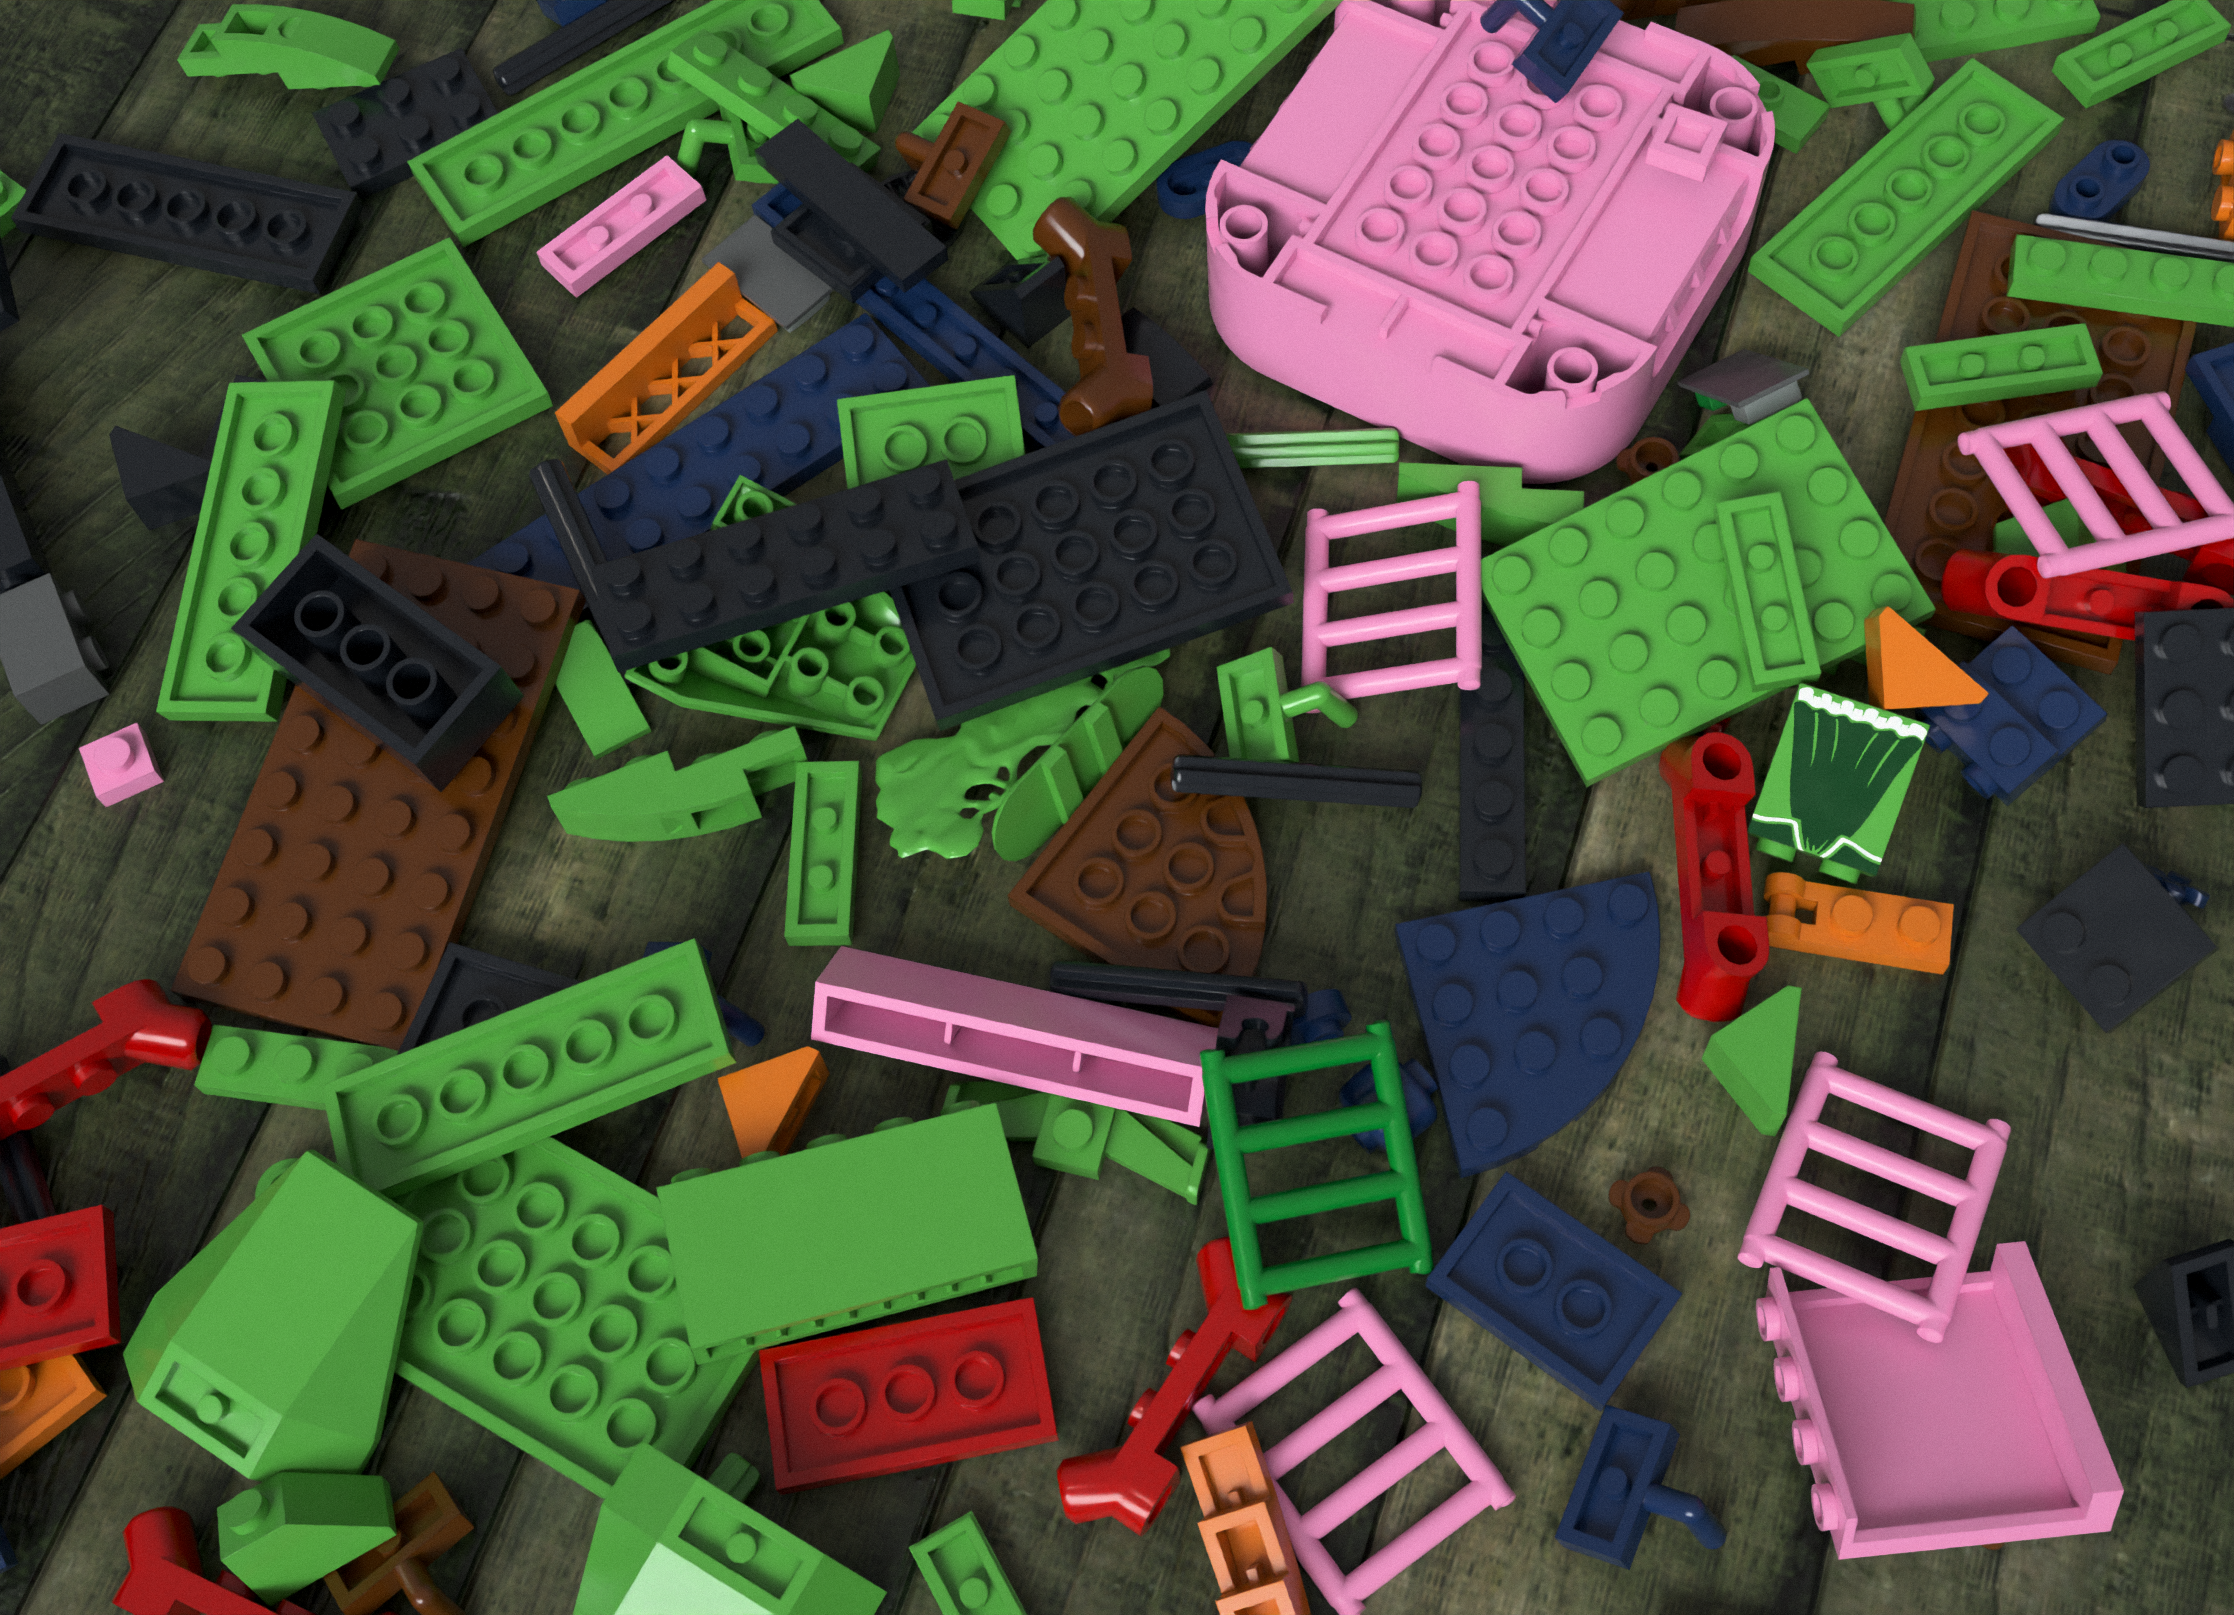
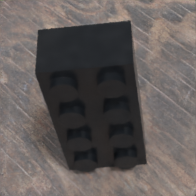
(379, 662)

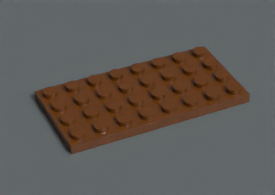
(1948, 499)
(350, 860)

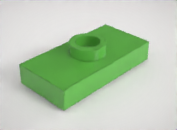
(1794, 110)

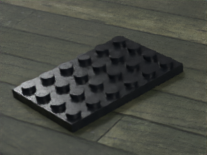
(1092, 562)

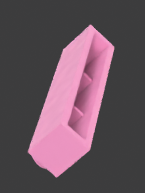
(1013, 1034)

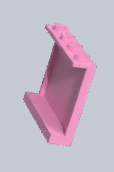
(1944, 1437)

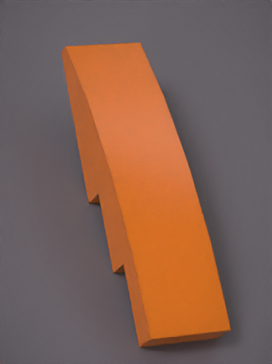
(1244, 1525)

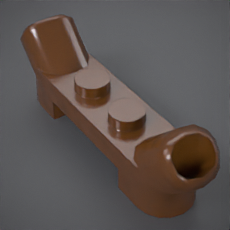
(1094, 258)

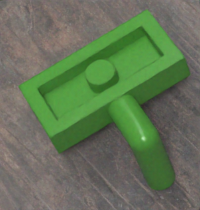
(1878, 71)
(741, 142)
(1261, 709)

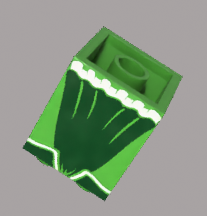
(1836, 783)

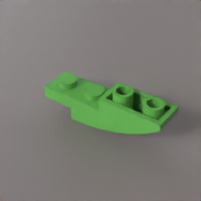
(296, 43)
(661, 803)

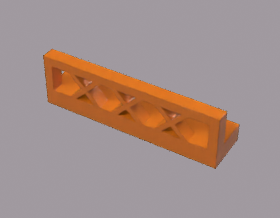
(656, 356)

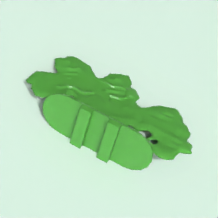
(928, 777)

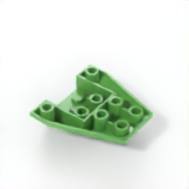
(815, 672)
(285, 1327)
(691, 1549)

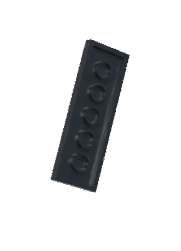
(188, 212)
(783, 565)

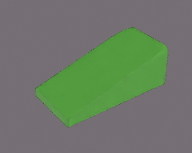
(598, 694)

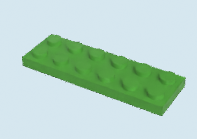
(1905, 196)
(252, 523)
(529, 1072)

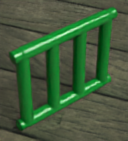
(1234, 1141)

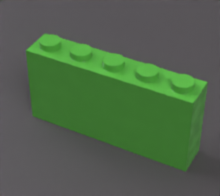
(846, 1230)

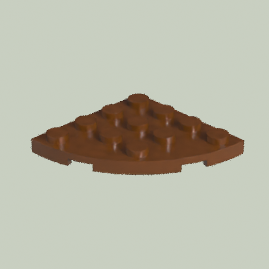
(1154, 870)

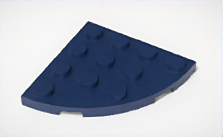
(1530, 1009)

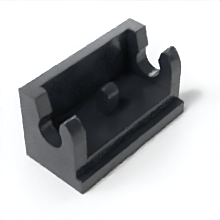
(1252, 1027)

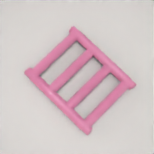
(2111, 543)
(1463, 613)
(1968, 1196)
(1440, 1431)

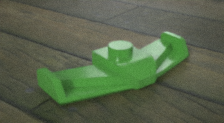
(1080, 1134)

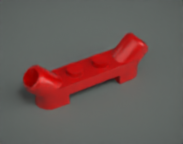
(2207, 564)
(2083, 602)
(1720, 932)
(134, 1029)
(1135, 1478)
(170, 1575)

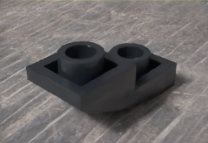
(1172, 367)

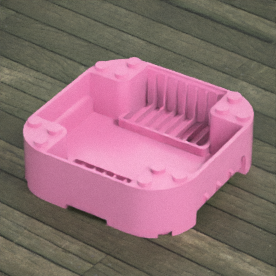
(1472, 252)

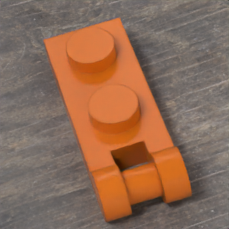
(1859, 924)

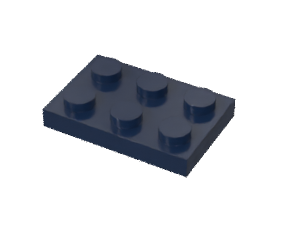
(1553, 1290)

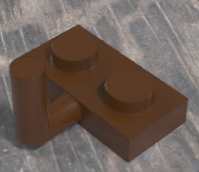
(953, 165)
(427, 1526)

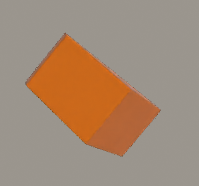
(1909, 669)
(773, 1099)

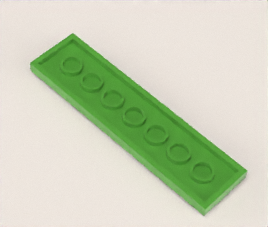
(605, 114)

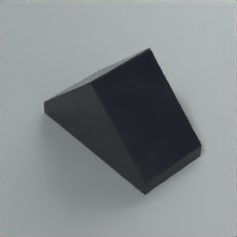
(1026, 297)
(158, 478)
(2193, 1311)

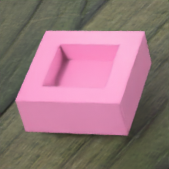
(1686, 142)
(121, 764)

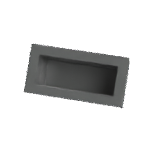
(48, 650)

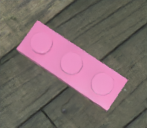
(621, 226)

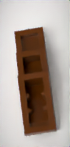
(1792, 29)

